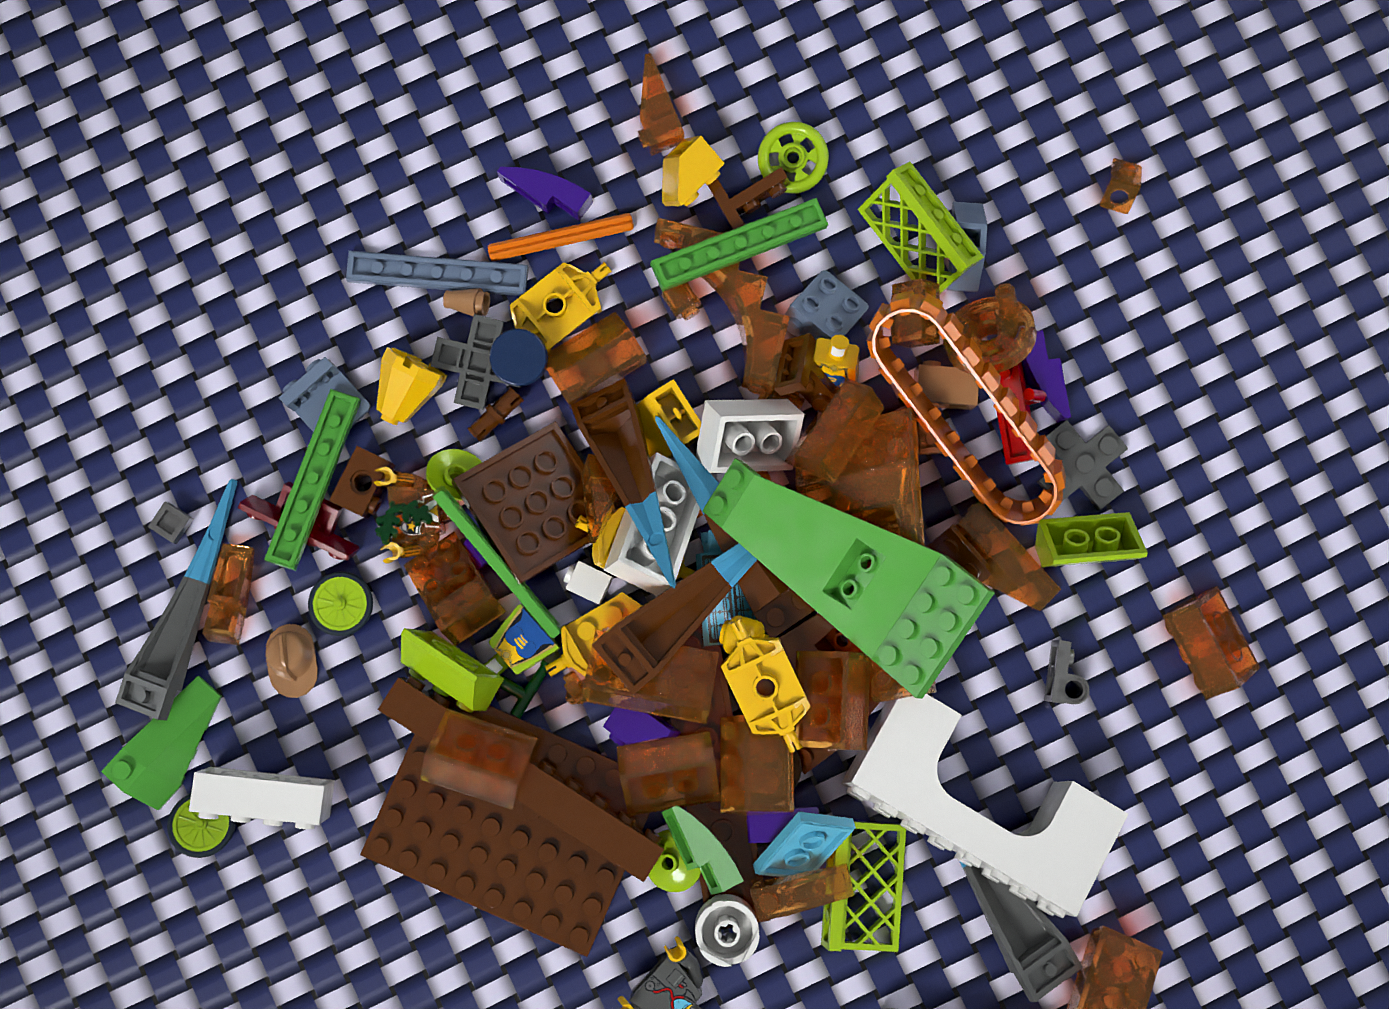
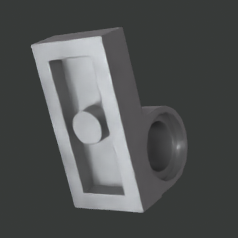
(1057, 677)

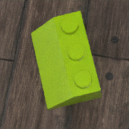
(1088, 540)
(449, 669)

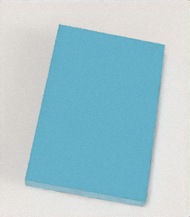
(804, 844)

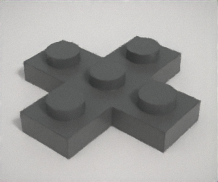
(471, 361)
(1086, 463)

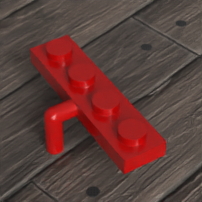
(1013, 447)

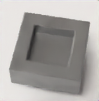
(170, 522)

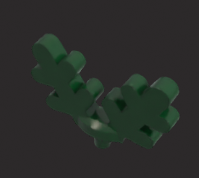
(389, 520)

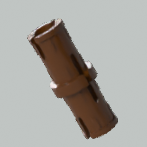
(495, 414)

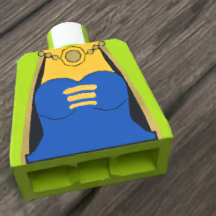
(520, 643)

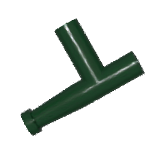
(525, 694)

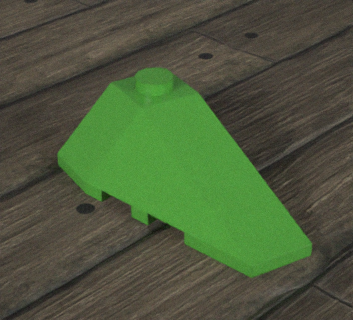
(158, 756)

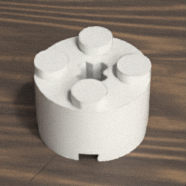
(734, 946)

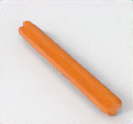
(560, 237)

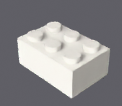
(749, 430)

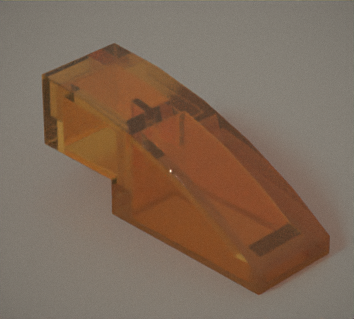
(229, 594)

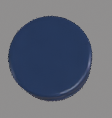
(518, 357)

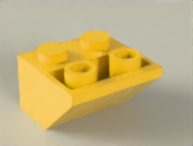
(687, 170)
(675, 412)

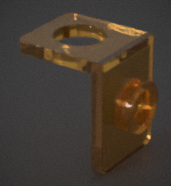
(1124, 177)

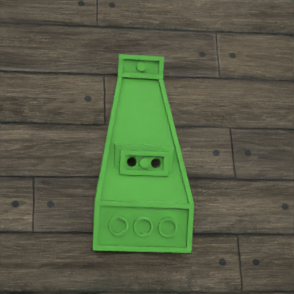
(904, 608)

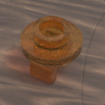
(574, 688)

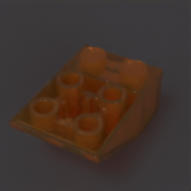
(454, 589)

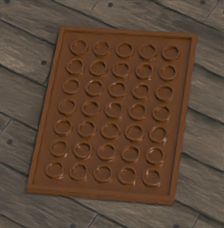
(503, 856)

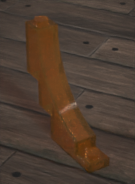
(743, 293)

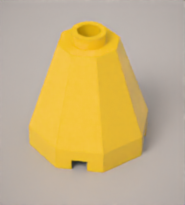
(405, 385)

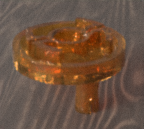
(997, 316)

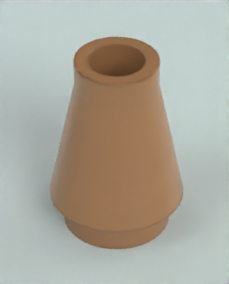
(467, 301)

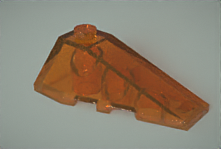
(1013, 567)

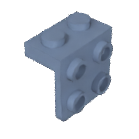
(825, 308)
(311, 391)

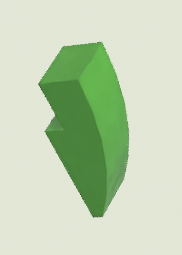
(702, 850)

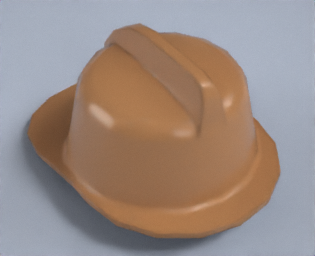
(291, 660)

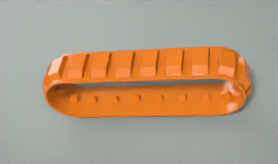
(947, 440)

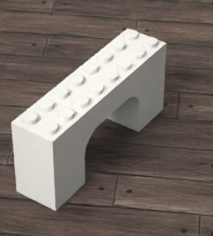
(1046, 863)

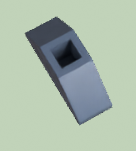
(973, 221)

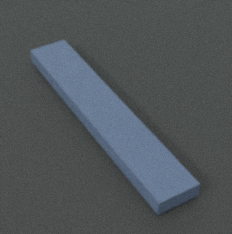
(436, 273)

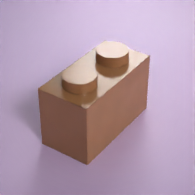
(947, 386)

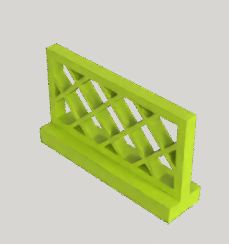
(932, 220)
(834, 914)

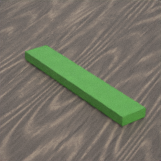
(739, 244)
(312, 480)
(484, 547)

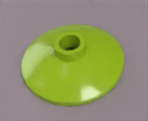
(446, 466)
(676, 878)

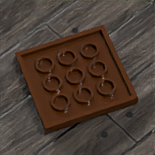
(529, 501)

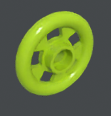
(799, 132)

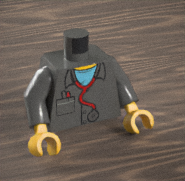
(670, 984)

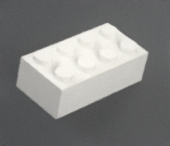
(630, 555)
(261, 796)

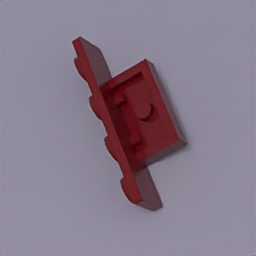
(322, 530)

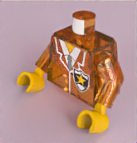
(412, 539)

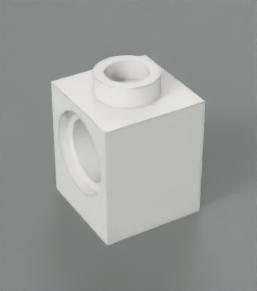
(587, 582)

